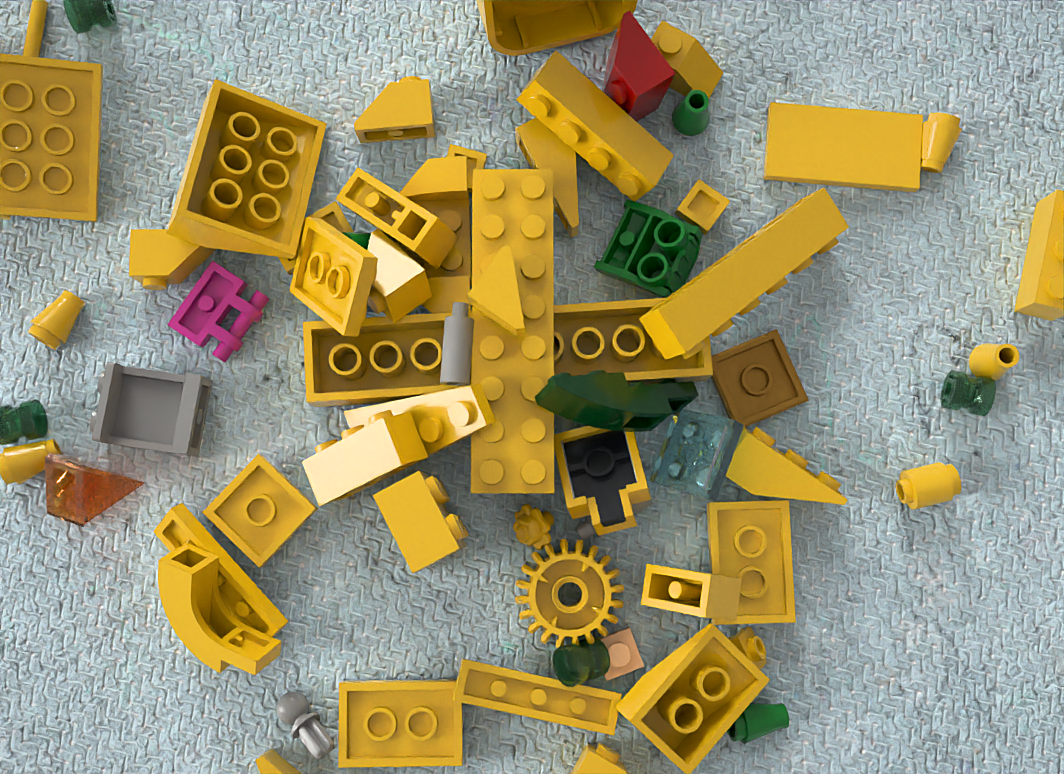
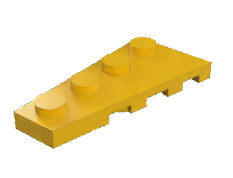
(439, 416)

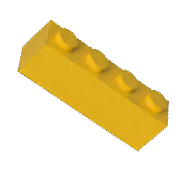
(595, 127)

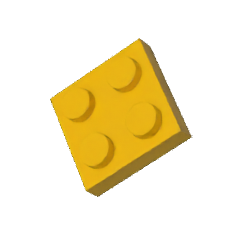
(260, 510)

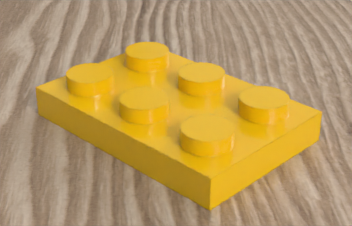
(333, 276)
(754, 545)
(399, 724)

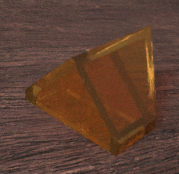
(81, 489)

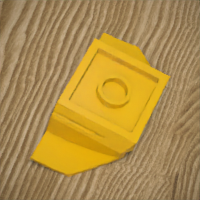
(443, 191)

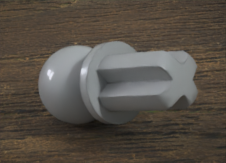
(293, 710)

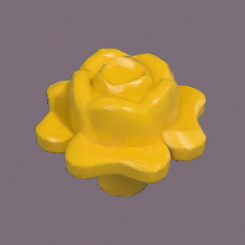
(533, 526)

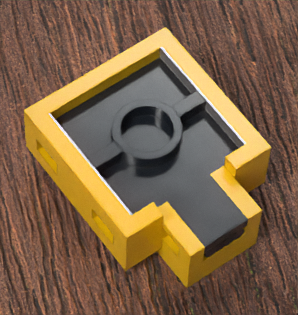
(601, 476)

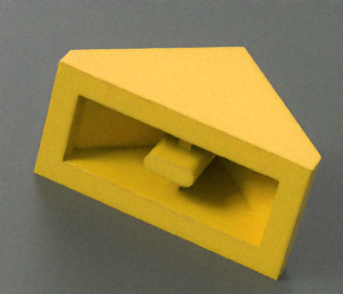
(498, 293)

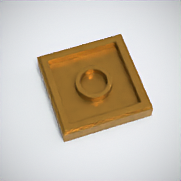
(757, 379)

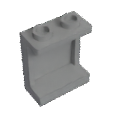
(151, 409)

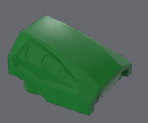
(651, 250)

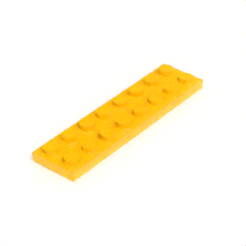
(519, 448)

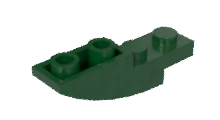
(611, 404)

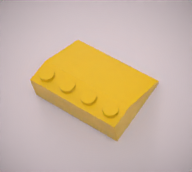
(247, 175)

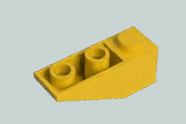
(771, 473)

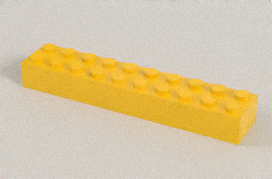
(406, 356)

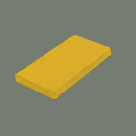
(843, 147)

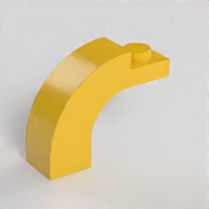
(201, 618)

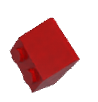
(636, 70)

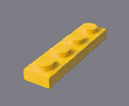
(235, 586)
(536, 697)

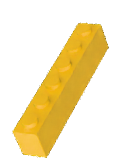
(744, 274)

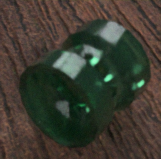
(86, 13)
(968, 393)
(22, 421)
(577, 663)

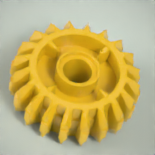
(590, 608)

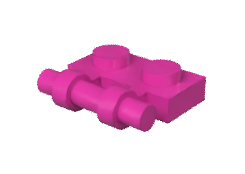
(208, 306)

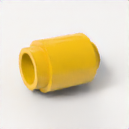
(928, 485)

